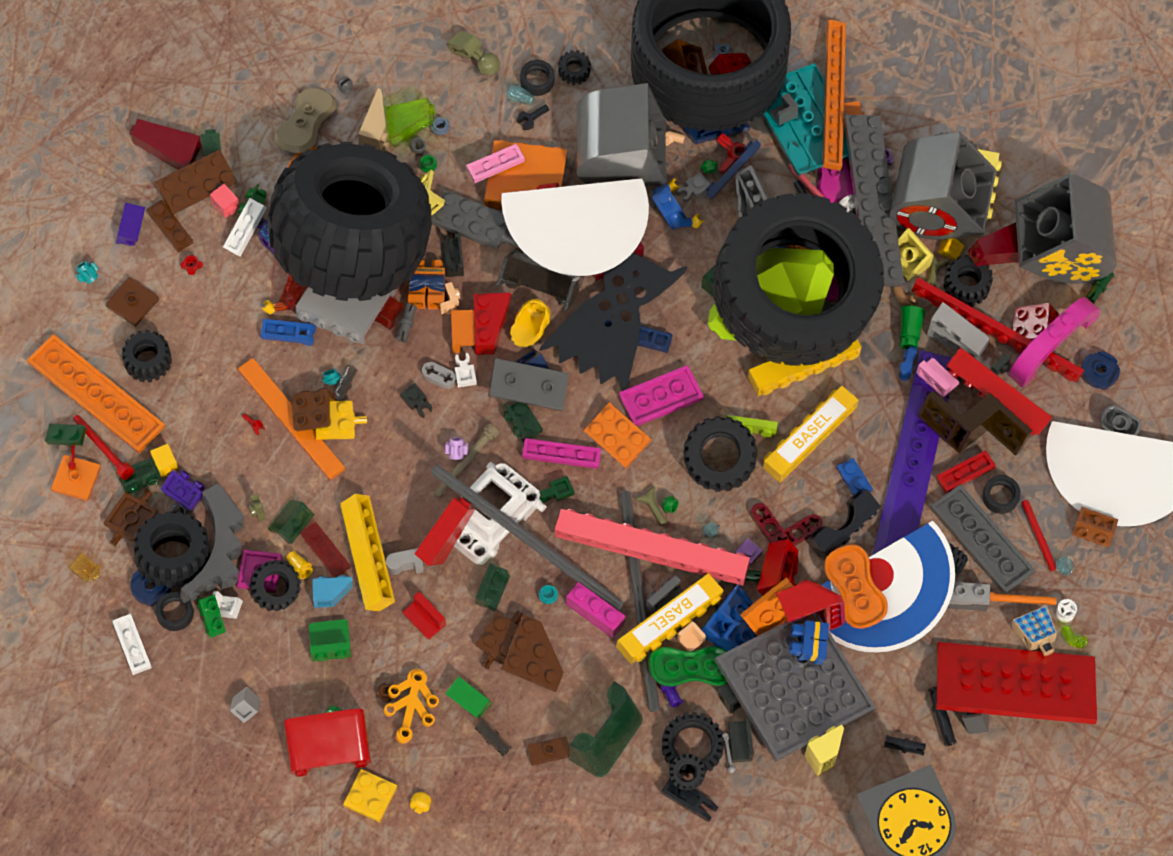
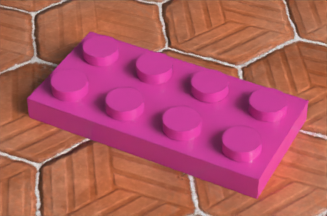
(661, 396)

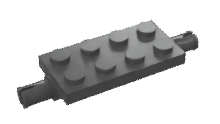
(472, 221)

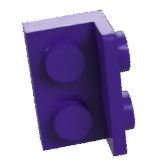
(183, 489)

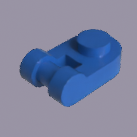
(907, 366)

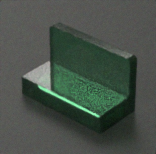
(291, 520)

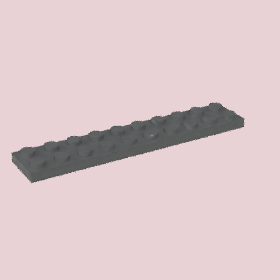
(873, 189)

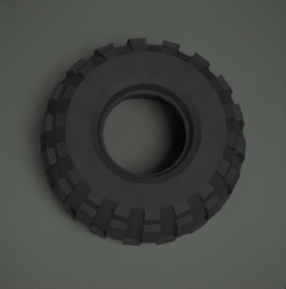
(349, 221)

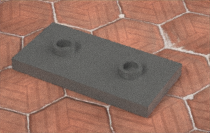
(528, 384)

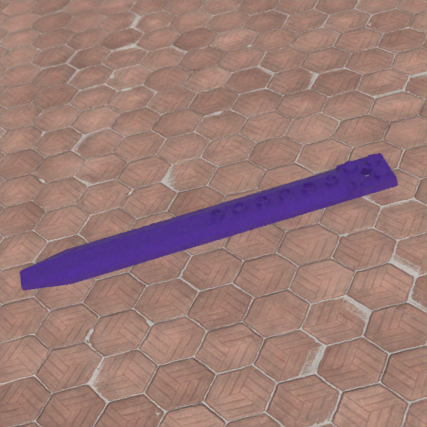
(911, 465)

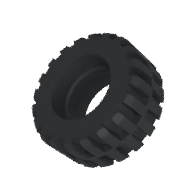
(715, 428)
(165, 529)

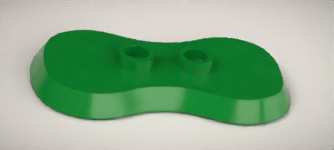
(676, 667)

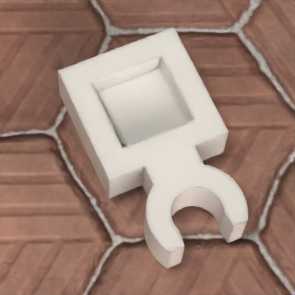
(465, 373)

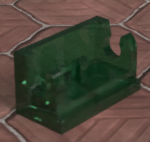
(492, 587)

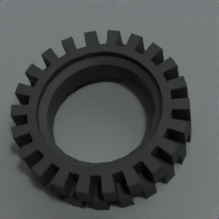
(693, 721)

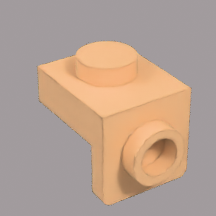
(452, 296)

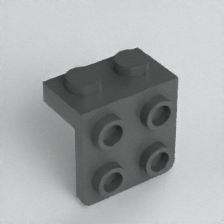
(669, 590)

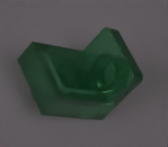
(210, 141)

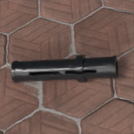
(943, 720)

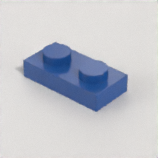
(853, 476)

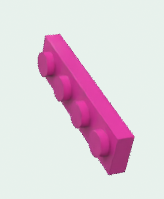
(561, 453)

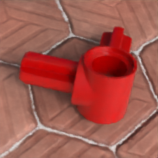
(732, 148)

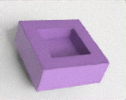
(750, 550)

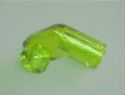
(1073, 640)

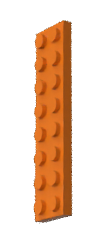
(96, 393)

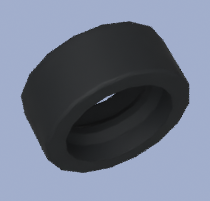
(537, 65)
(1005, 481)
(173, 625)

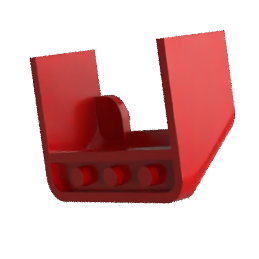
(811, 598)

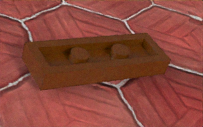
(169, 226)

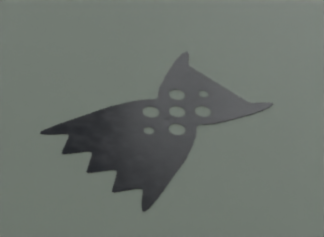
(612, 346)

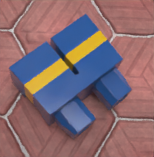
(812, 641)

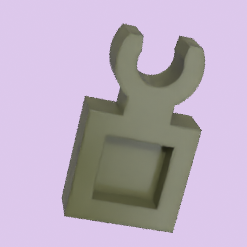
(257, 507)

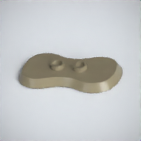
(309, 112)

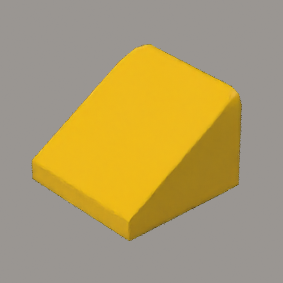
(950, 248)

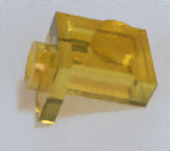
(85, 568)

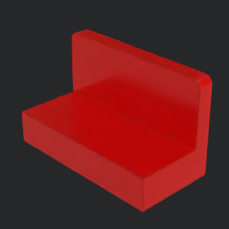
(424, 616)

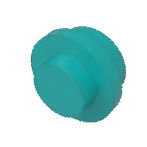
(331, 376)
(548, 594)

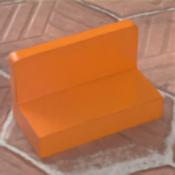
(462, 329)

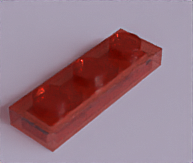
(325, 550)

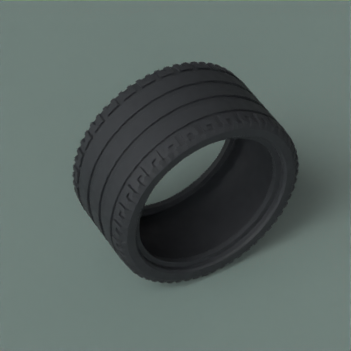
(707, 99)

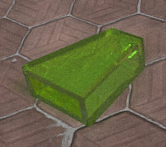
(408, 119)

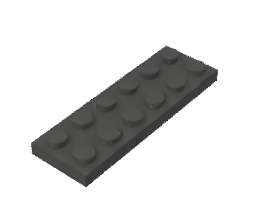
(982, 539)

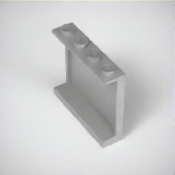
(341, 317)

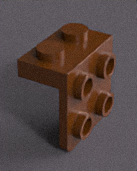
(312, 409)

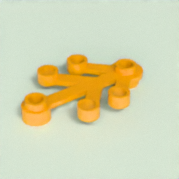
(412, 703)

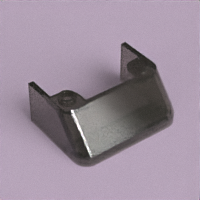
(521, 270)

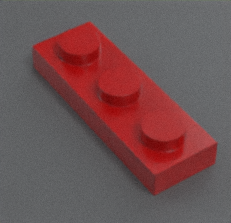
(965, 471)

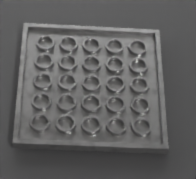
(792, 697)

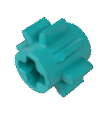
(86, 272)

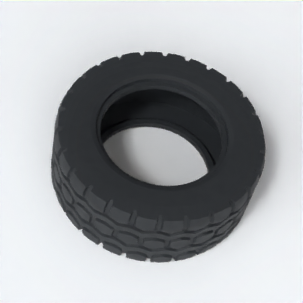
(812, 225)

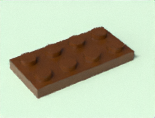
(195, 182)

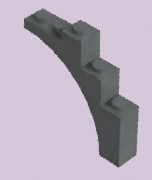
(219, 568)

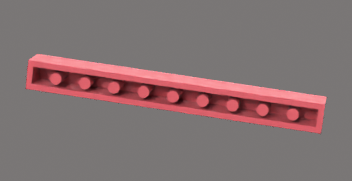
(652, 547)

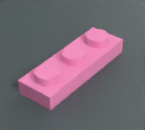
(495, 163)

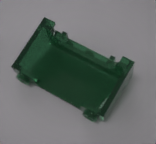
(601, 752)

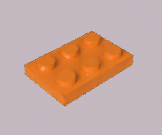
(617, 435)
(767, 611)

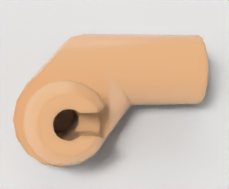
(674, 137)

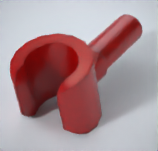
(255, 424)

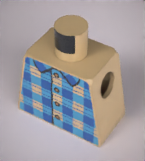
(1036, 630)

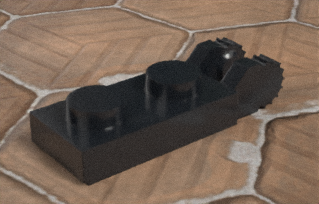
(689, 800)

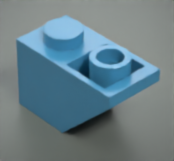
(330, 591)

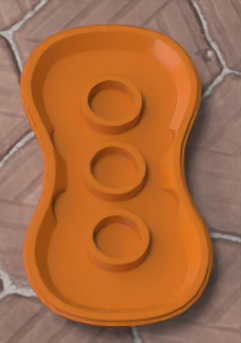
(850, 572)

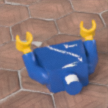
(671, 209)

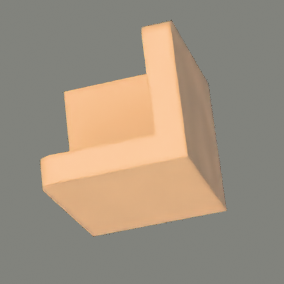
(691, 637)

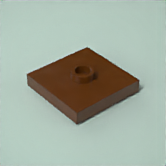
(132, 301)

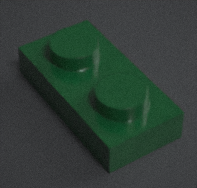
(65, 434)

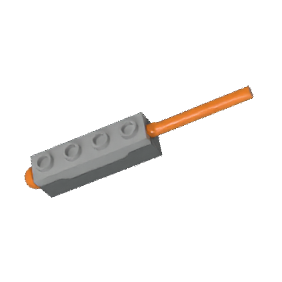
(978, 596)

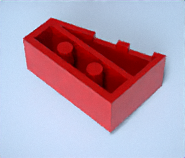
(489, 318)
(779, 563)

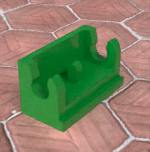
(468, 697)

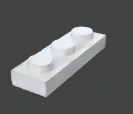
(245, 227)
(131, 644)

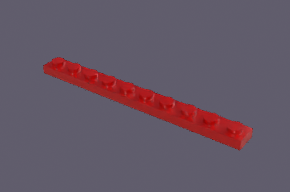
(994, 328)

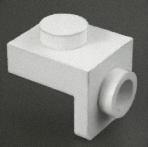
(228, 606)

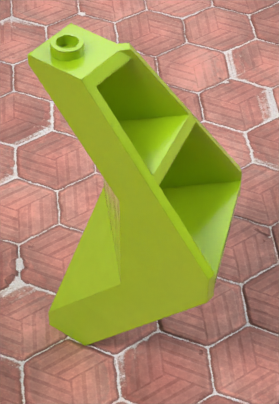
(791, 280)

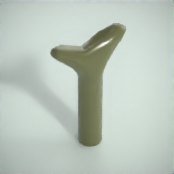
(935, 266)
(650, 500)

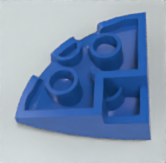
(725, 625)

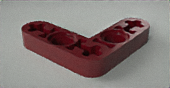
(780, 533)

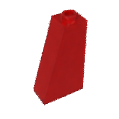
(445, 532)

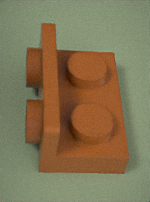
(1095, 527)

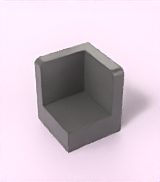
(786, 111)
(976, 722)

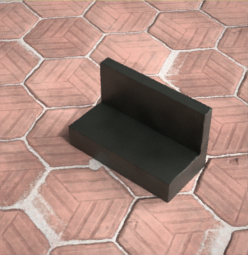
(741, 741)

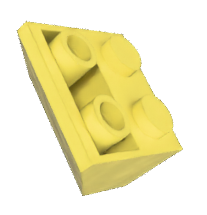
(823, 750)

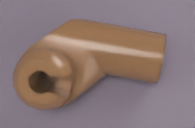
(905, 299)

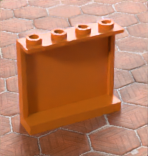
(540, 167)

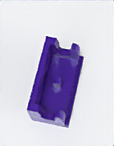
(130, 224)

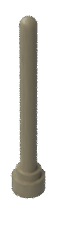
(489, 433)

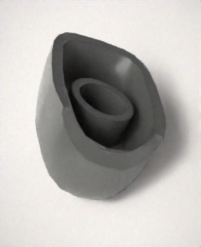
(1119, 420)

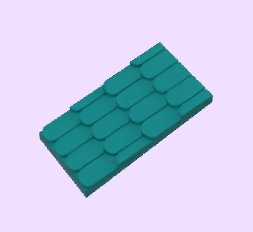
(807, 89)

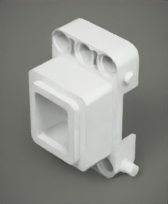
(487, 534)

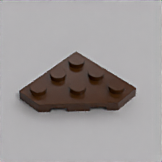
(532, 655)

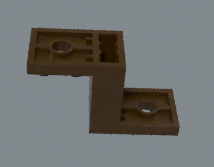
(984, 416)

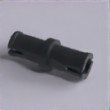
(904, 745)

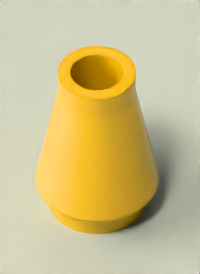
(300, 565)

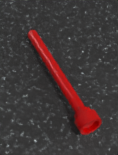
(123, 469)

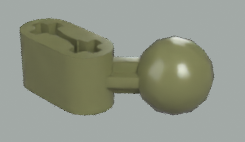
(469, 46)

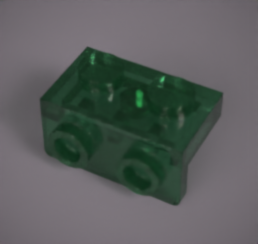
(144, 474)

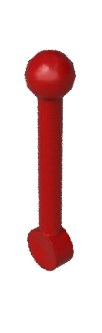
(72, 465)

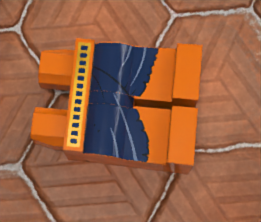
(427, 279)

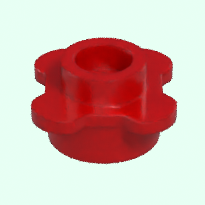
(191, 259)

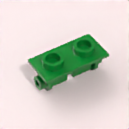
(255, 194)
(213, 619)

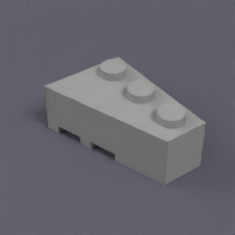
(749, 189)
(956, 332)

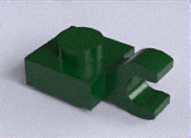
(559, 489)

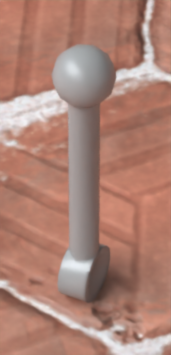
(731, 768)

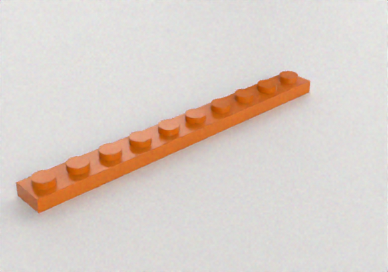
(834, 95)

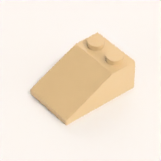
(374, 126)

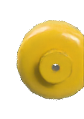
(420, 802)

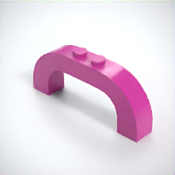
(1080, 313)

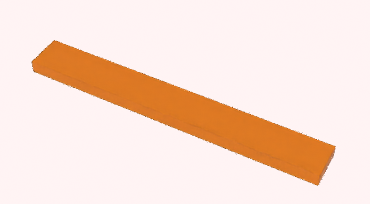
(282, 409)

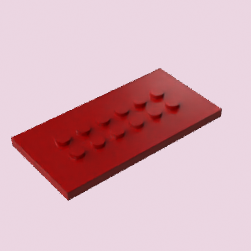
(1016, 683)

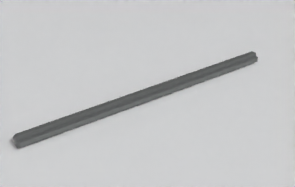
(525, 536)
(640, 605)

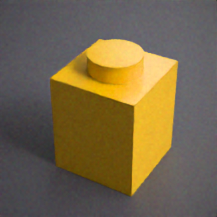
(164, 460)

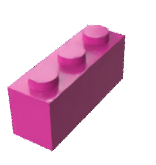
(595, 610)

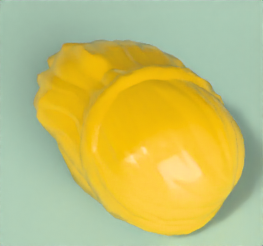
(530, 323)

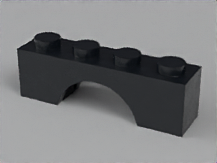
(860, 508)

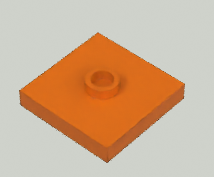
(76, 482)

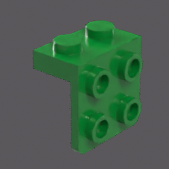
(329, 640)

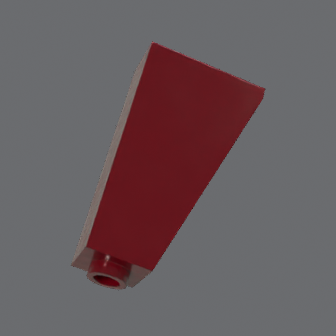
(166, 143)
(996, 248)

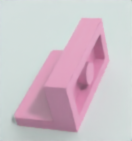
(937, 377)

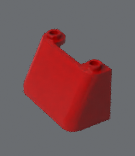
(327, 740)

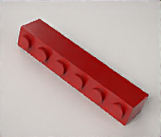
(988, 382)

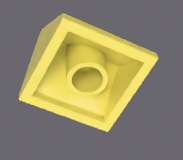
(913, 254)

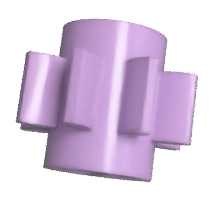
(456, 448)

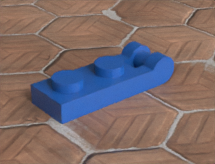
(287, 331)

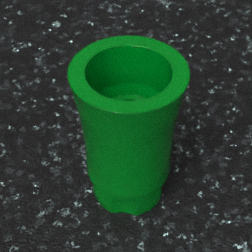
(910, 326)

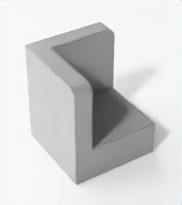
(245, 704)

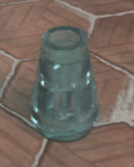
(519, 94)

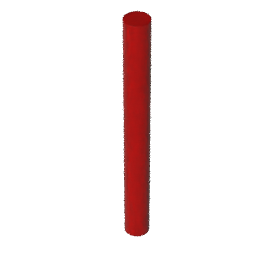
(1039, 535)

